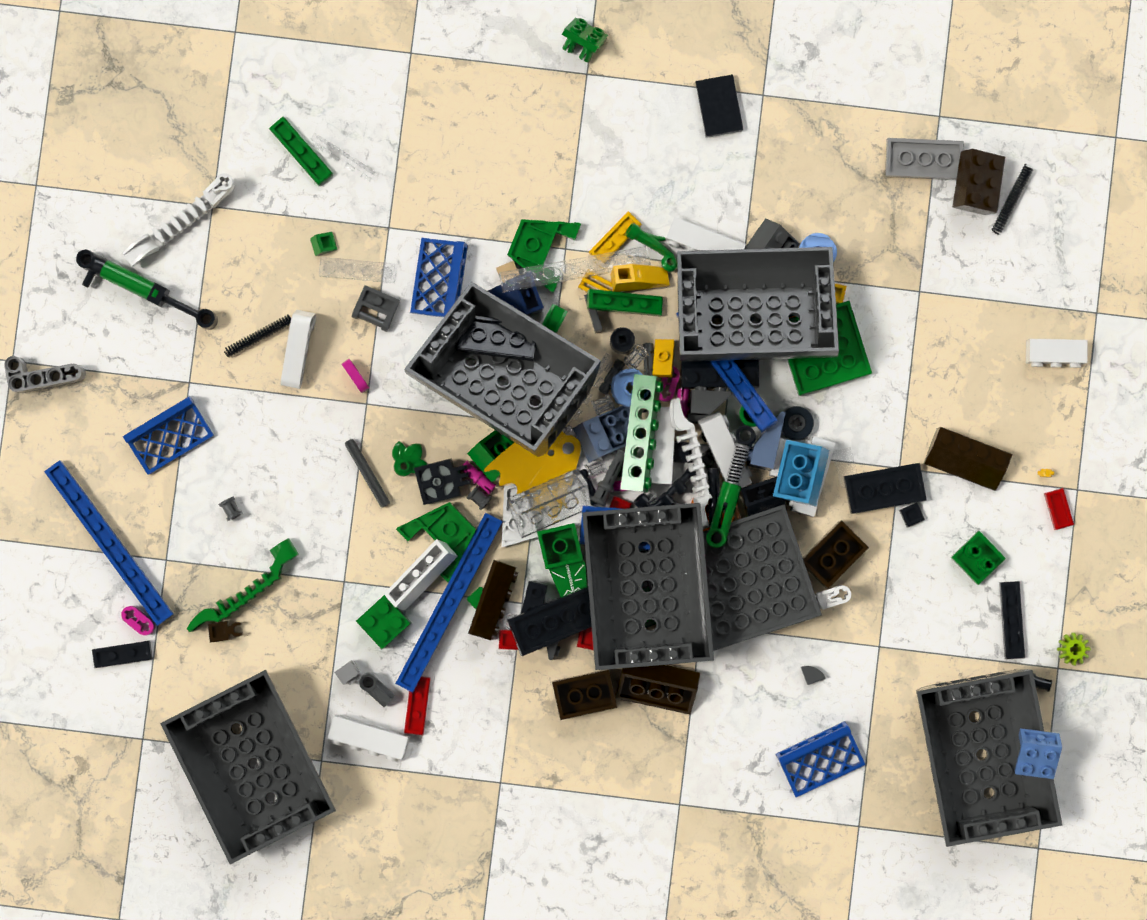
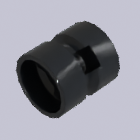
(622, 340)

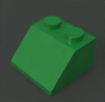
(487, 450)

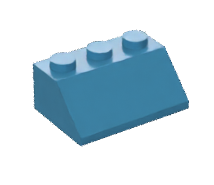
(801, 473)

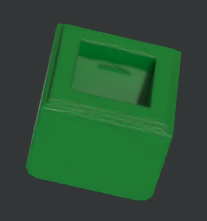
(323, 243)
(474, 598)

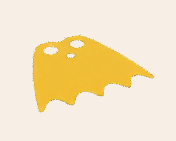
(521, 466)

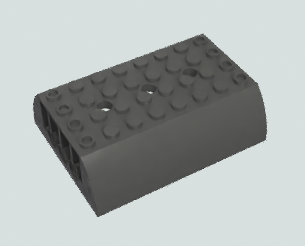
(760, 285)
(557, 376)
(679, 586)
(1004, 706)
(221, 774)

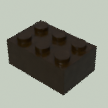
(978, 182)
(834, 554)
(584, 694)

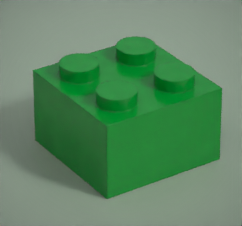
(560, 546)
(383, 622)

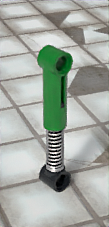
(730, 489)

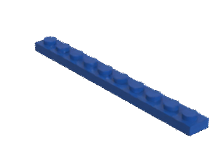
(109, 542)
(449, 602)

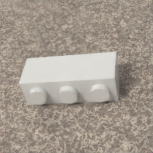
(1056, 352)

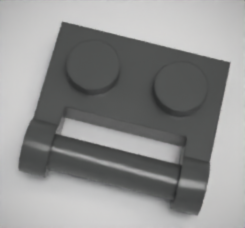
(378, 302)

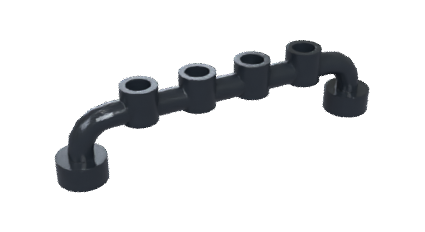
(678, 486)

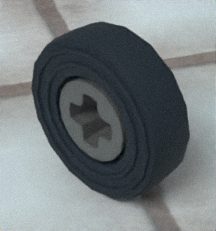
(804, 417)

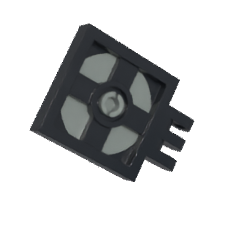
(440, 480)

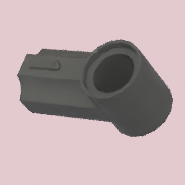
(378, 690)

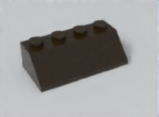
(967, 458)
(492, 599)
(659, 687)

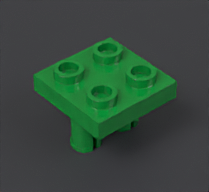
(582, 33)
(978, 557)

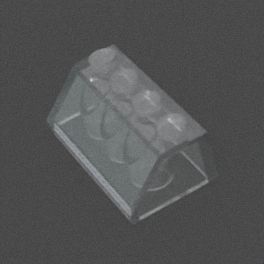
(549, 503)

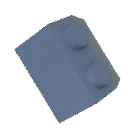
(764, 451)

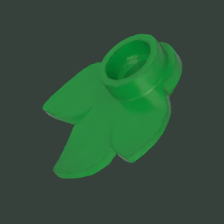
(408, 456)

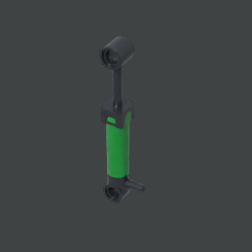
(137, 285)

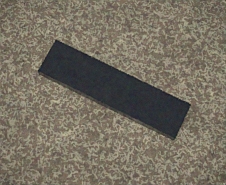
(1012, 620)

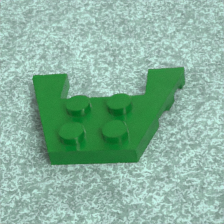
(535, 239)
(446, 525)

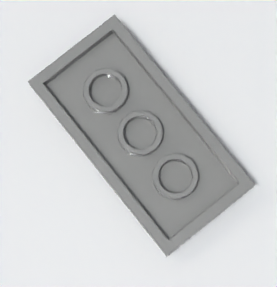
(922, 158)

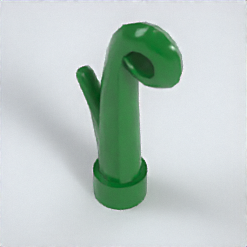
(635, 232)

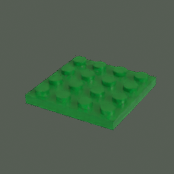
(851, 363)

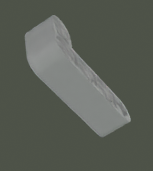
(46, 375)

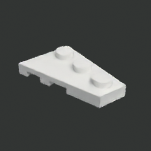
(510, 533)

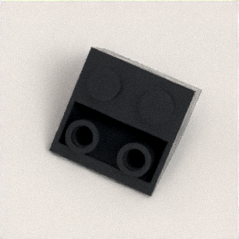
(760, 497)

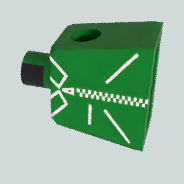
(569, 577)

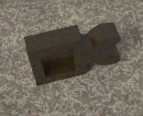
(221, 631)

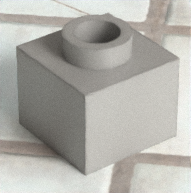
(348, 673)

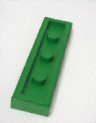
(301, 151)
(624, 302)

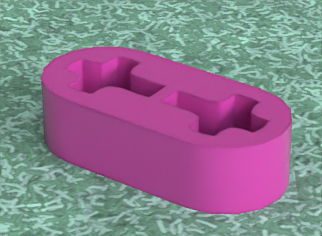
(355, 375)
(672, 386)
(135, 623)

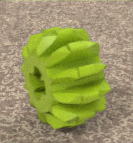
(1076, 655)

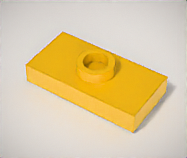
(663, 357)

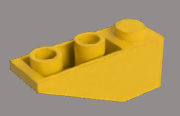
(638, 277)

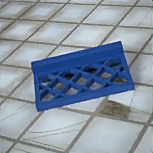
(455, 276)
(160, 420)
(816, 743)

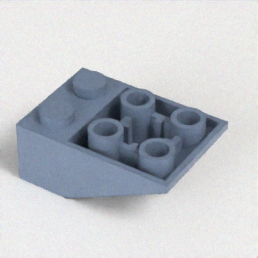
(604, 433)

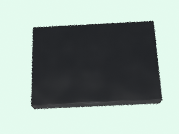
(719, 106)

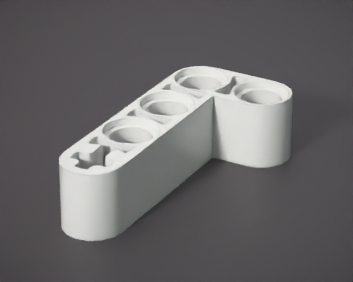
(297, 348)

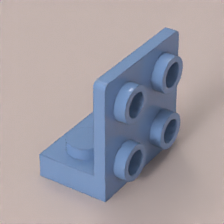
(1038, 753)

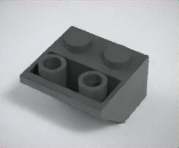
(771, 236)
(705, 401)

